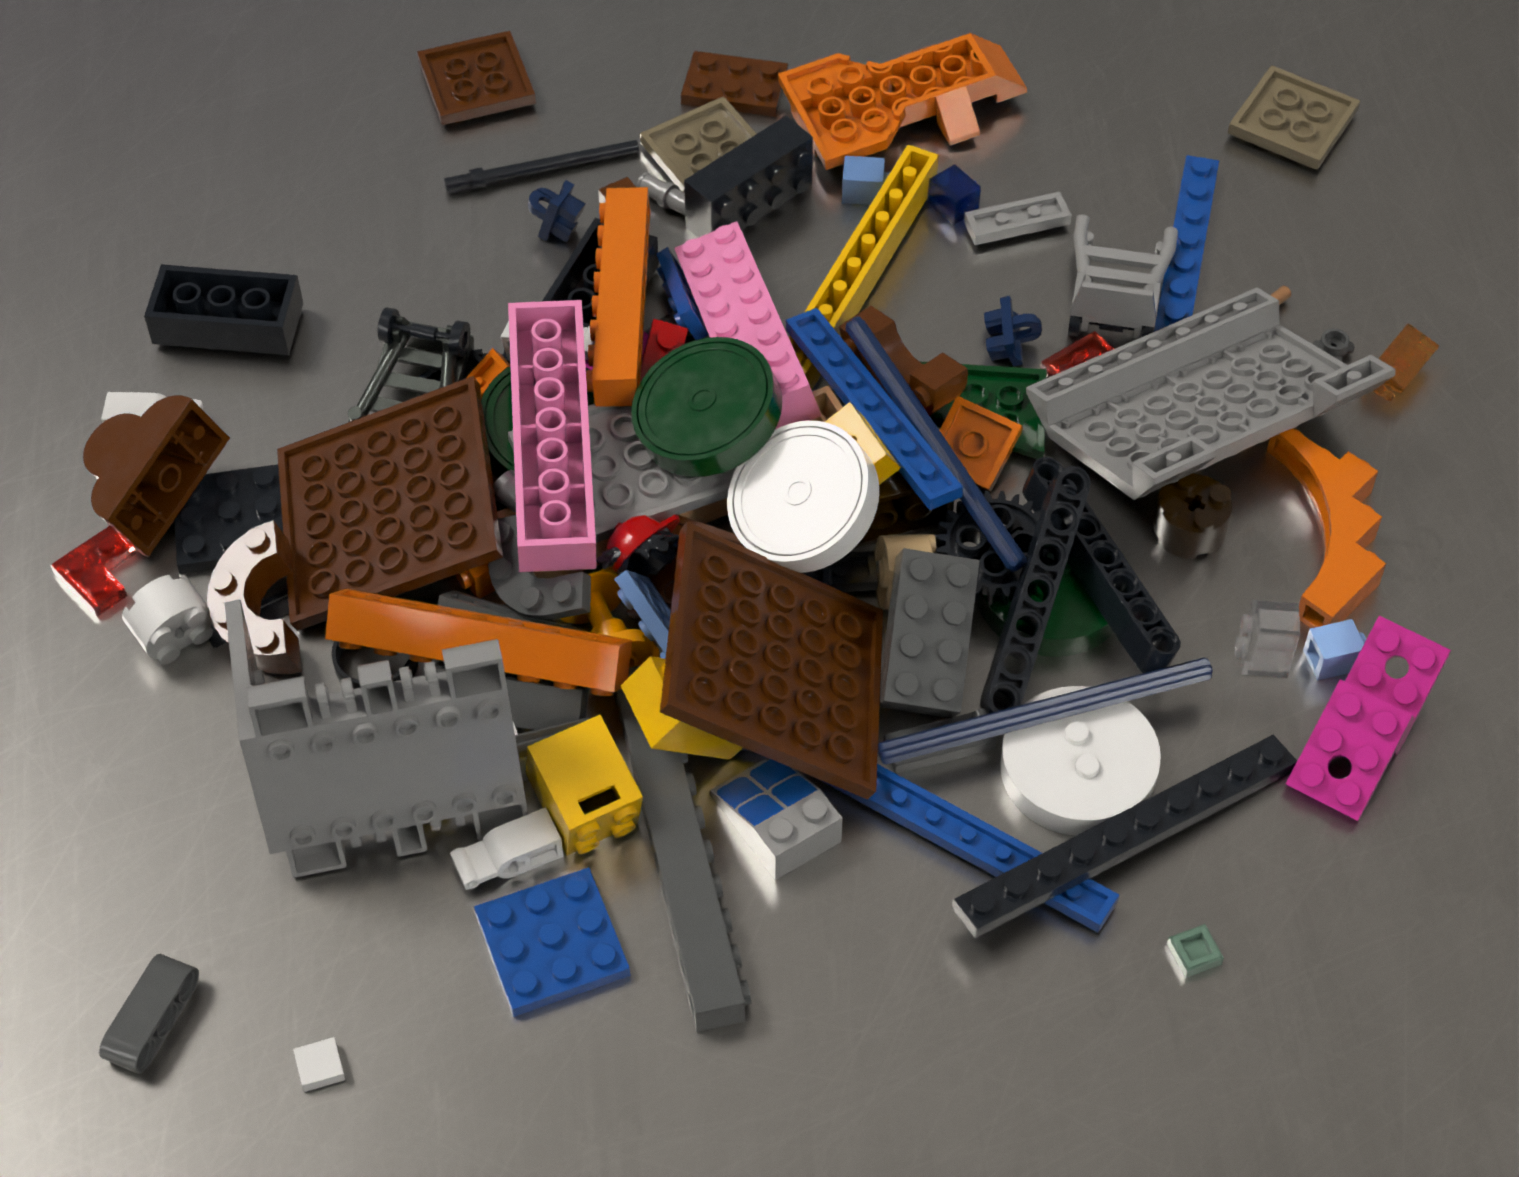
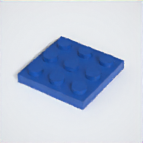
(551, 941)

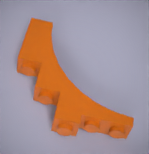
(1347, 524)

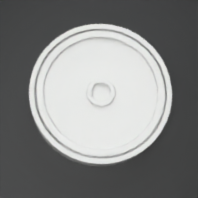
(804, 496)
(1081, 766)

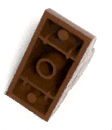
(150, 467)

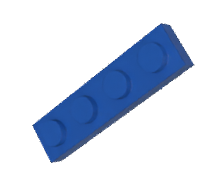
(680, 295)

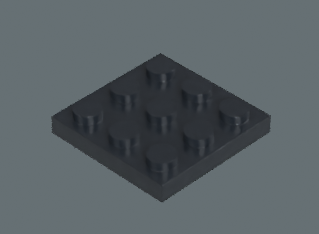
(224, 510)

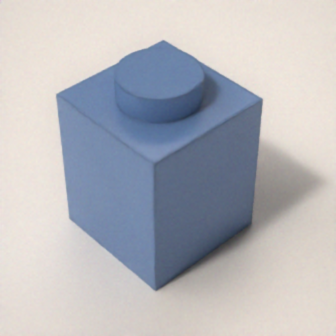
(862, 179)

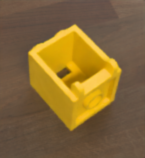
(577, 767)

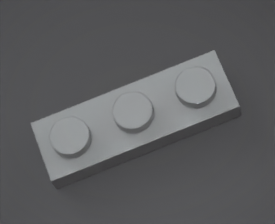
(1017, 218)

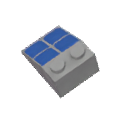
(779, 815)

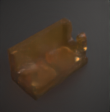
(1408, 356)

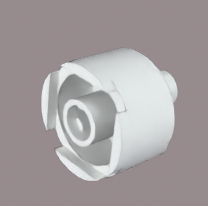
(168, 617)

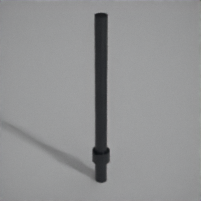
(478, 177)

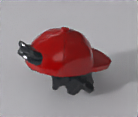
(641, 545)

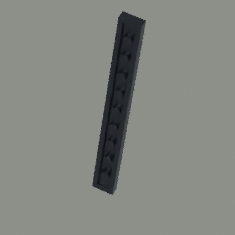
(1122, 836)

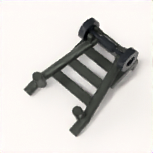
(396, 334)

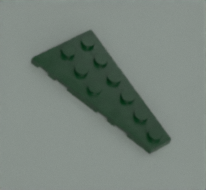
(1005, 394)

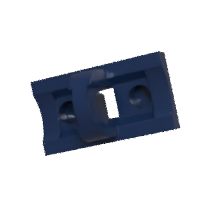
(561, 214)
(1009, 322)

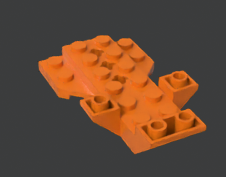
(862, 106)

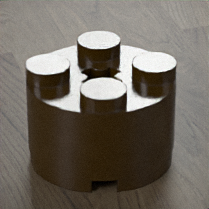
(1192, 516)

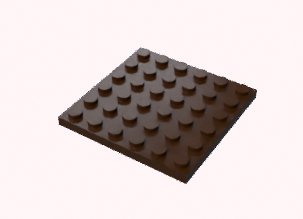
(389, 501)
(774, 661)

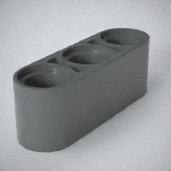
(149, 1013)

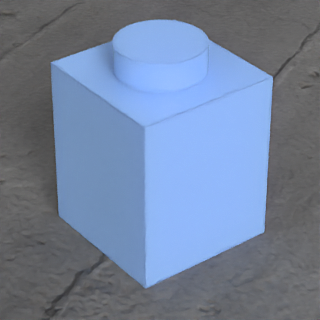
(1333, 648)

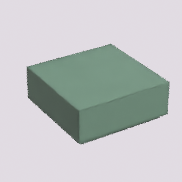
(1195, 951)

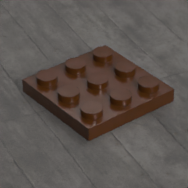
(476, 77)

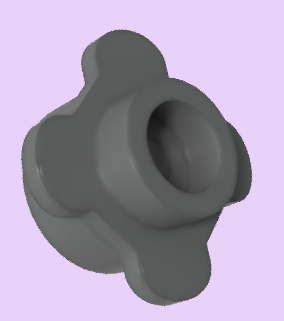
(1335, 343)

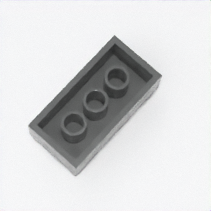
(928, 633)

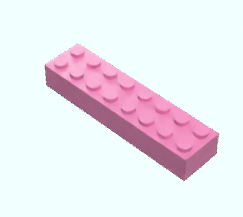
(740, 307)
(551, 437)

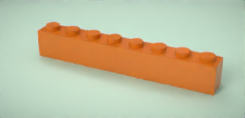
(620, 297)
(526, 647)

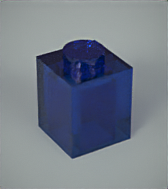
(953, 194)

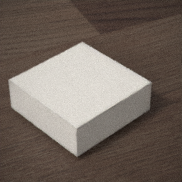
(319, 1064)

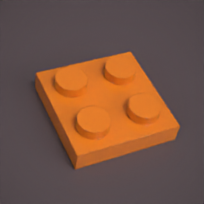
(980, 440)

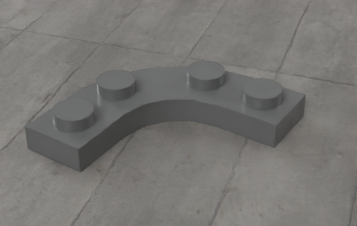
(531, 595)

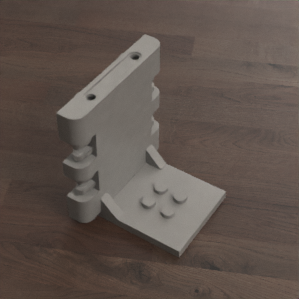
(375, 752)

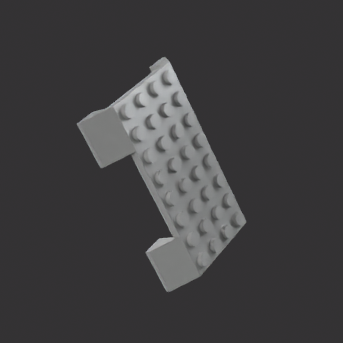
(1195, 394)

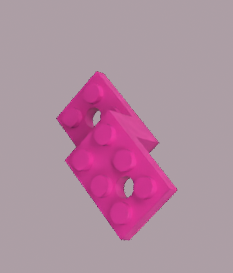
(1368, 718)

